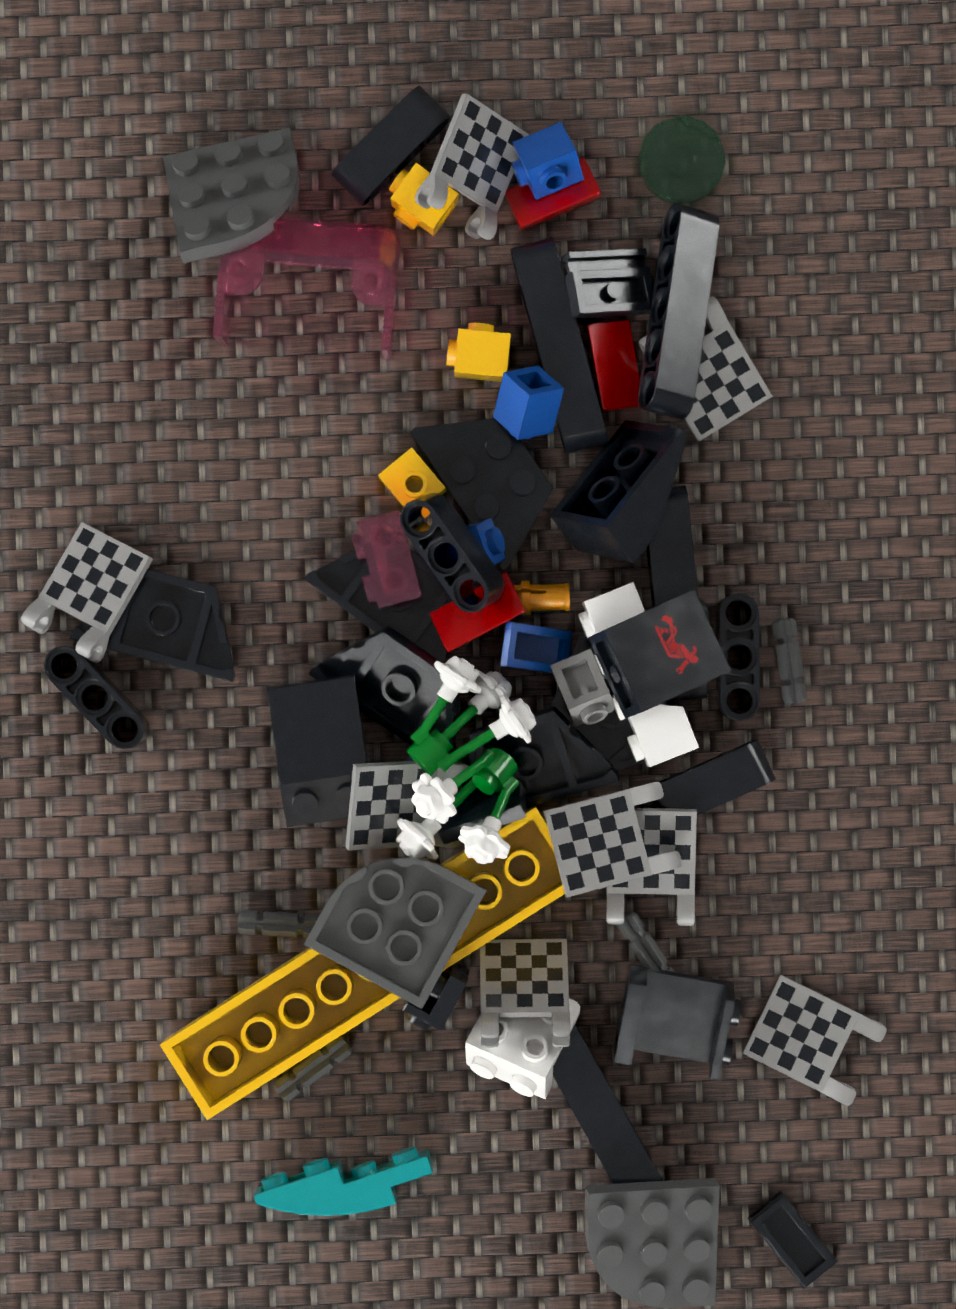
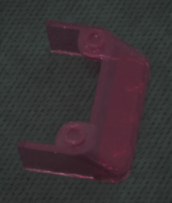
(367, 250)

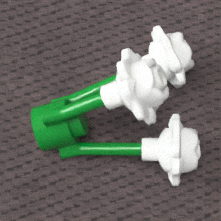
(490, 691)
(437, 803)

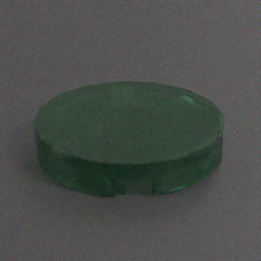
(681, 160)

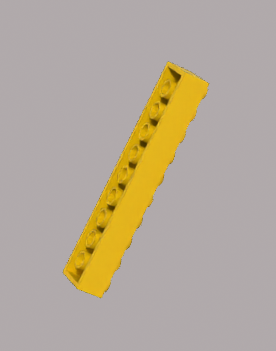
(318, 999)

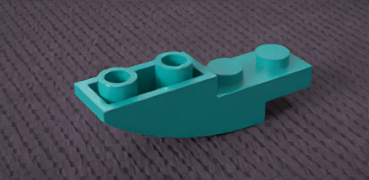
(328, 1192)

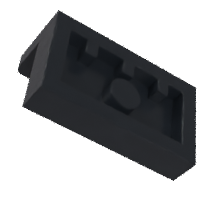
(440, 1001)

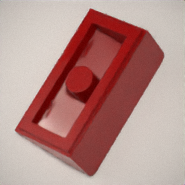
(532, 212)
(614, 365)
(461, 627)

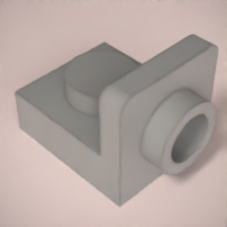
(583, 688)

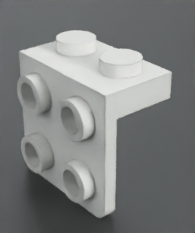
(523, 1054)

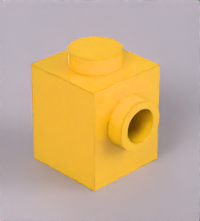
(411, 213)
(479, 353)
(411, 479)

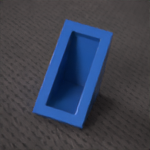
(534, 647)

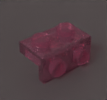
(388, 559)

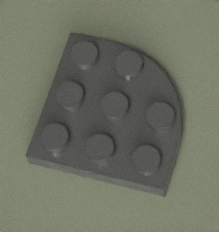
(231, 192)
(397, 923)
(656, 1240)

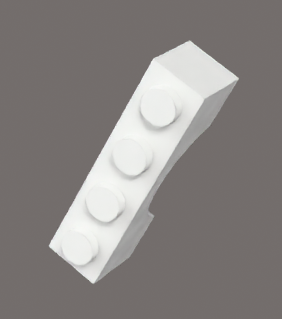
(661, 730)

